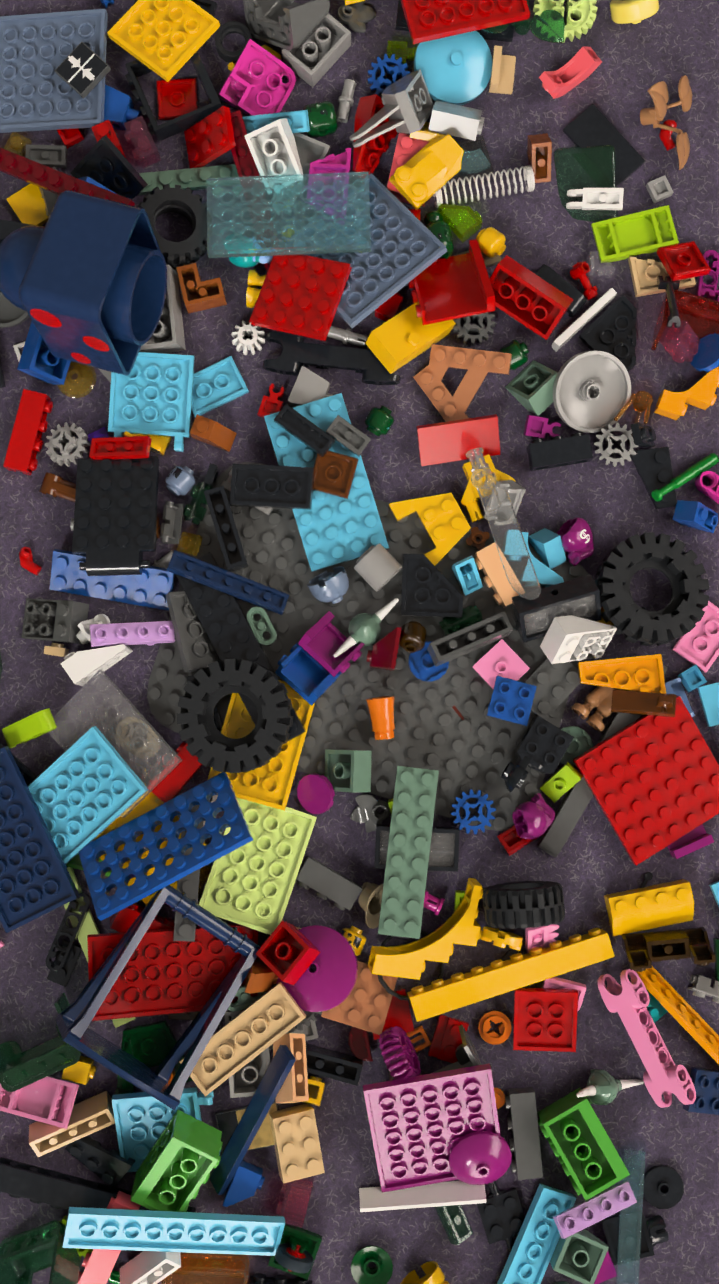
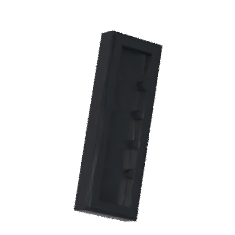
(304, 430)

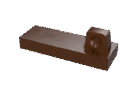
(643, 703)

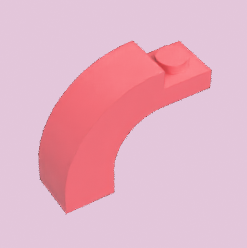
(571, 74)

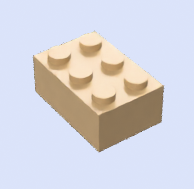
(296, 1143)

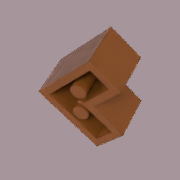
(199, 294)

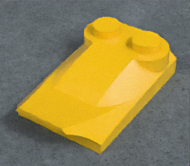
(428, 170)

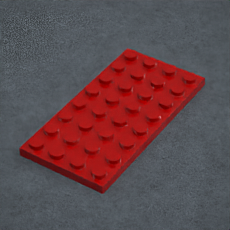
(164, 973)

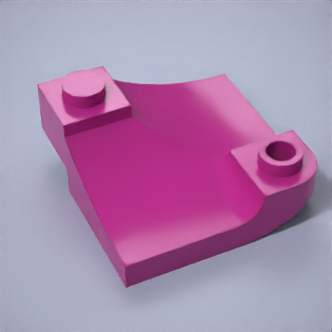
(257, 82)

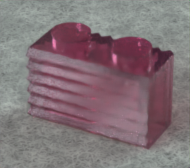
(295, 1201)

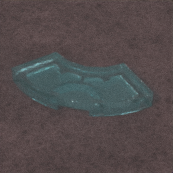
(474, 161)

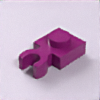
(538, 427)

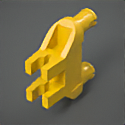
(471, 494)

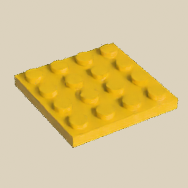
(163, 33)

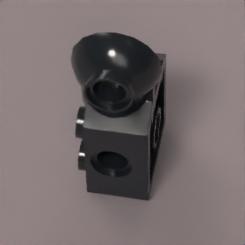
(538, 749)

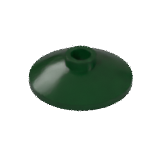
(363, 1273)

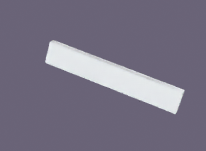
(421, 1196)

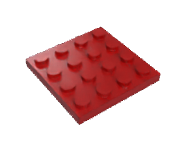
(301, 295)

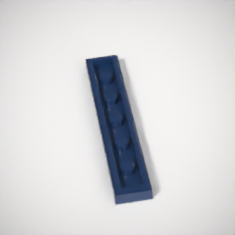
(227, 582)

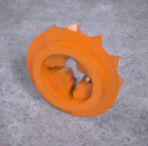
(504, 1028)

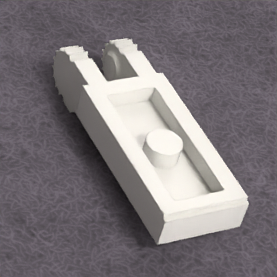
(597, 199)

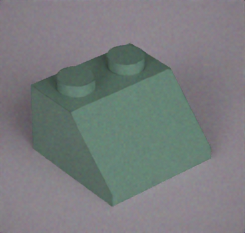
(534, 387)
(348, 770)
(579, 1256)

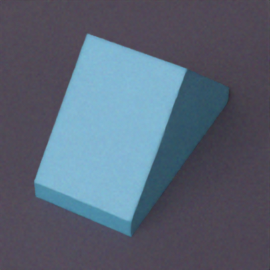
(548, 547)
(467, 575)

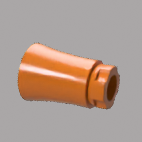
(382, 716)

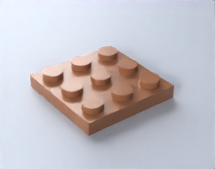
(366, 1004)

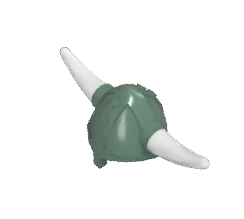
(365, 628)
(603, 1087)

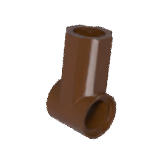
(58, 487)

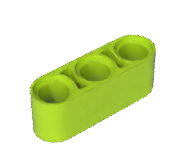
(29, 728)

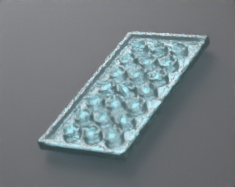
(288, 215)

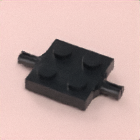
(501, 1215)

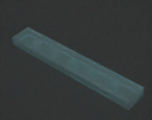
(631, 1221)

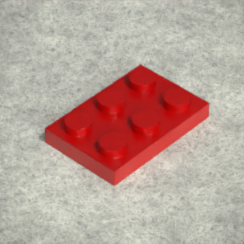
(210, 138)

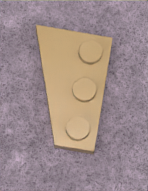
(645, 274)

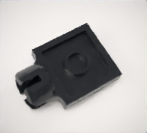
(652, 1233)

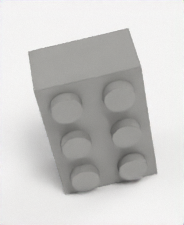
(318, 50)

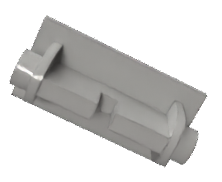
(702, 987)

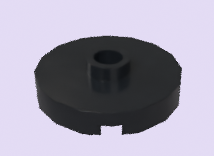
(657, 1177)

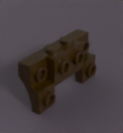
(667, 945)

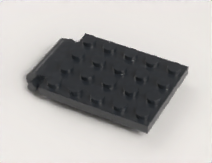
(115, 514)

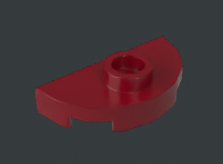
(359, 1044)

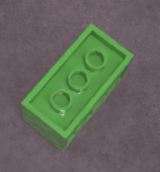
(581, 1145)
(177, 1164)

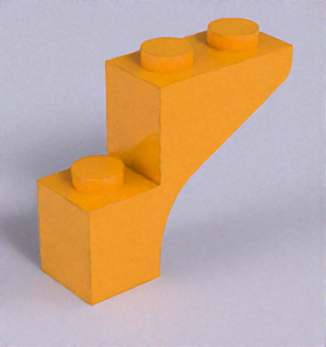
(700, 395)

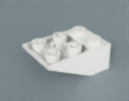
(576, 639)

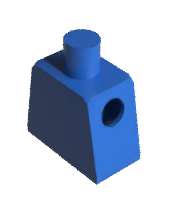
(118, 108)

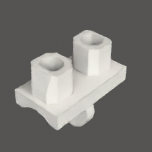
(84, 633)

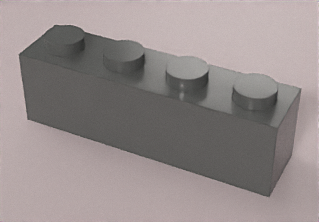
(470, 639)
(525, 1133)

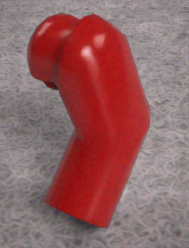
(26, 561)

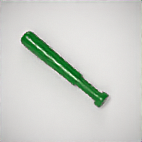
(692, 472)

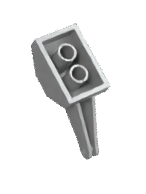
(405, 103)

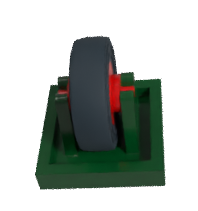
(296, 1251)

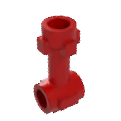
(579, 272)

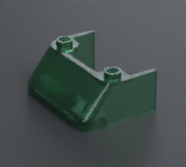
(34, 1064)
(36, 1251)

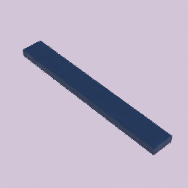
(252, 1119)

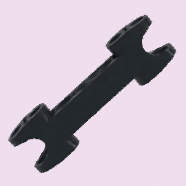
(298, 353)

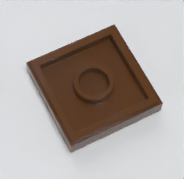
(334, 474)

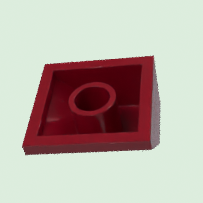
(385, 651)

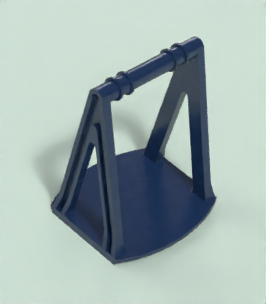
(202, 1027)

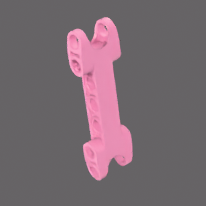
(661, 1072)

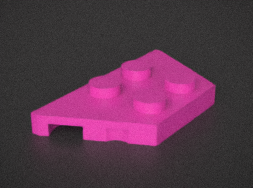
(332, 164)

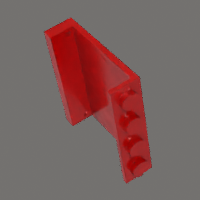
(453, 288)

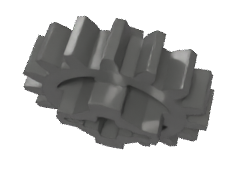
(479, 330)

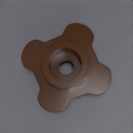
(475, 532)

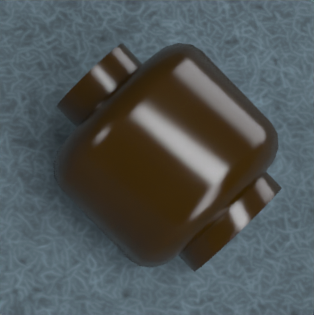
(412, 637)

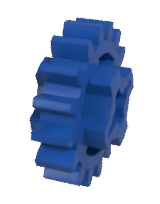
(395, 72)
(466, 819)

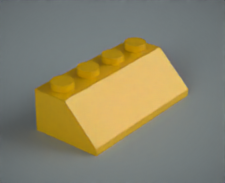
(650, 907)

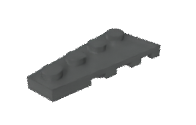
(190, 634)

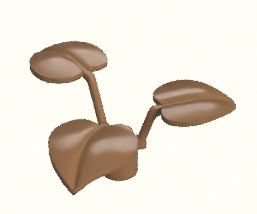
(655, 114)

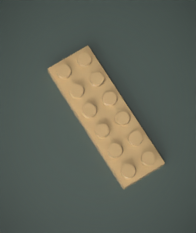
(246, 1037)

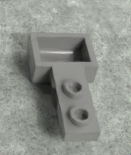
(310, 150)

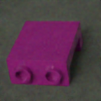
(324, 640)

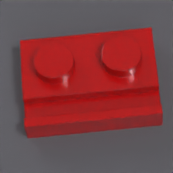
(446, 1038)

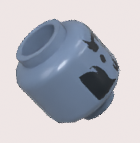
(180, 480)

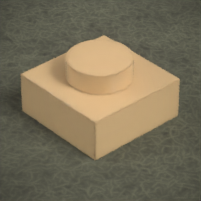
(56, 650)

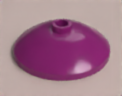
(479, 1158)

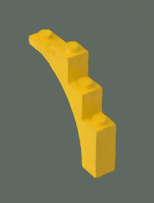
(410, 958)

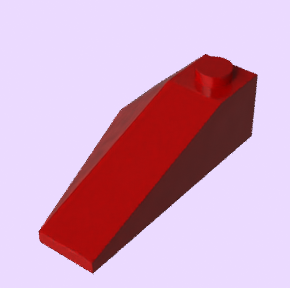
(368, 155)

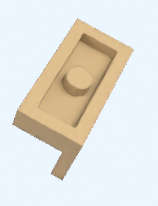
(502, 72)

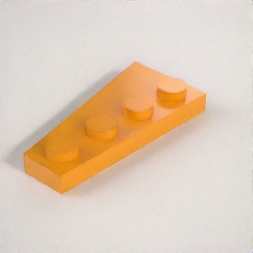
(627, 673)

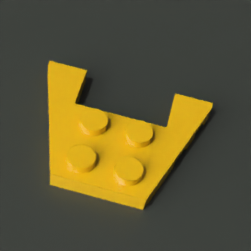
(440, 518)

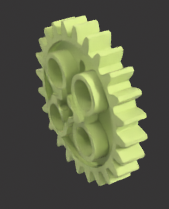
(582, 10)

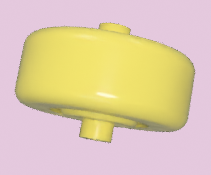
(632, 10)

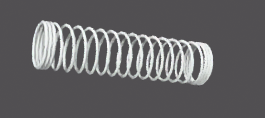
(528, 175)

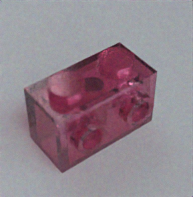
(142, 141)
(680, 342)

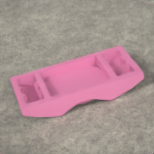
(44, 1101)

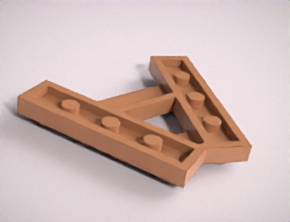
(477, 363)

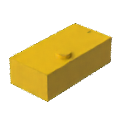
(405, 338)

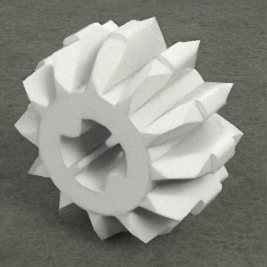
(245, 345)

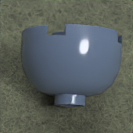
(330, 586)

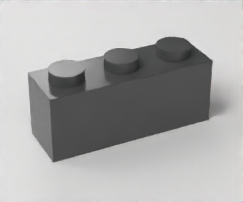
(328, 883)

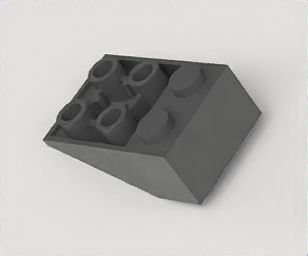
(53, 620)

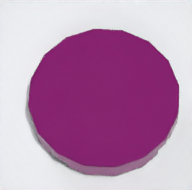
(315, 793)

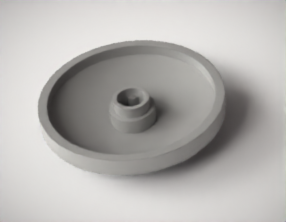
(591, 390)

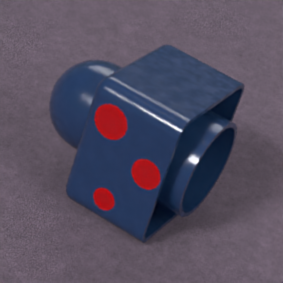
(88, 280)

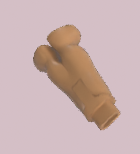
(601, 699)

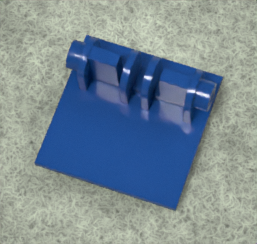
(511, 700)

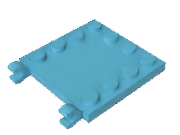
(154, 397)
(143, 1118)

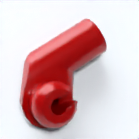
(665, 135)

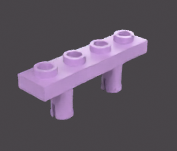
(131, 633)
(594, 1209)

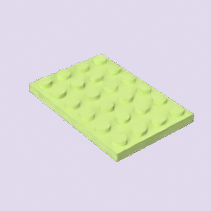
(258, 878)

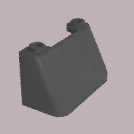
(284, 21)

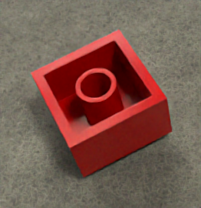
(287, 953)

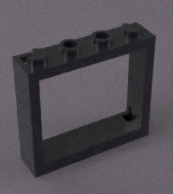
(184, 122)

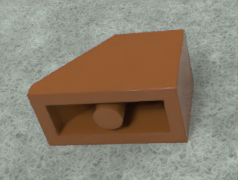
(539, 156)
(212, 433)
(259, 978)

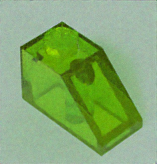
(461, 219)

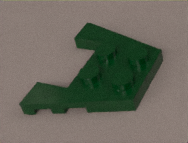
(149, 1045)

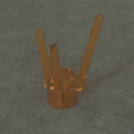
(641, 402)

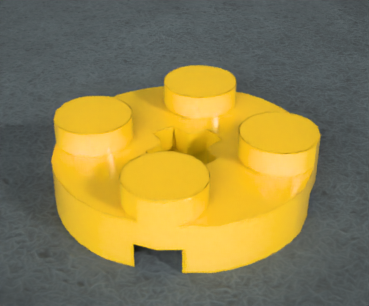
(501, 938)

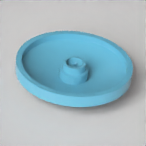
(455, 67)

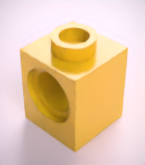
(81, 1071)

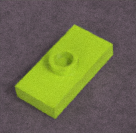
(561, 782)

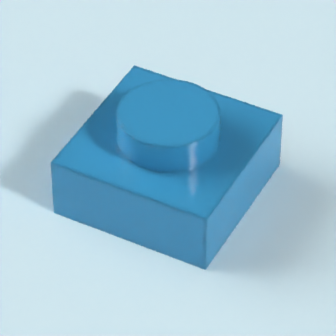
(692, 678)

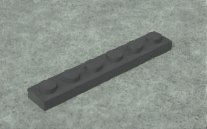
(183, 927)

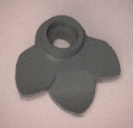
(357, 17)
(367, 812)

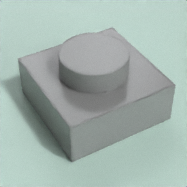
(659, 189)

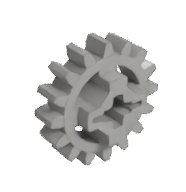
(607, 435)
(64, 442)

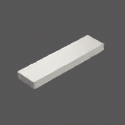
(584, 319)

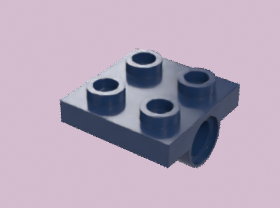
(707, 1091)

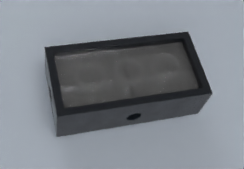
(574, 597)
(443, 848)

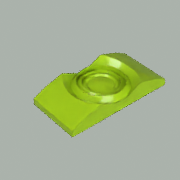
(634, 234)

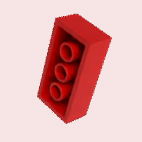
(528, 297)

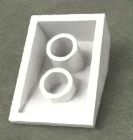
(274, 149)
(85, 664)

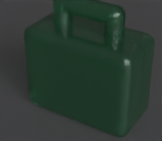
(585, 169)

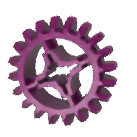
(399, 1053)

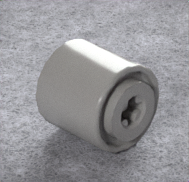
(377, 566)

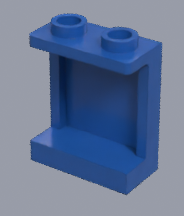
(304, 674)

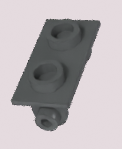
(173, 521)

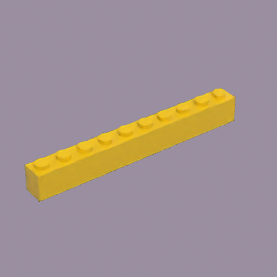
(510, 974)

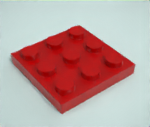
(545, 1019)

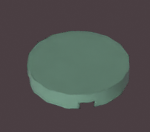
(583, 744)

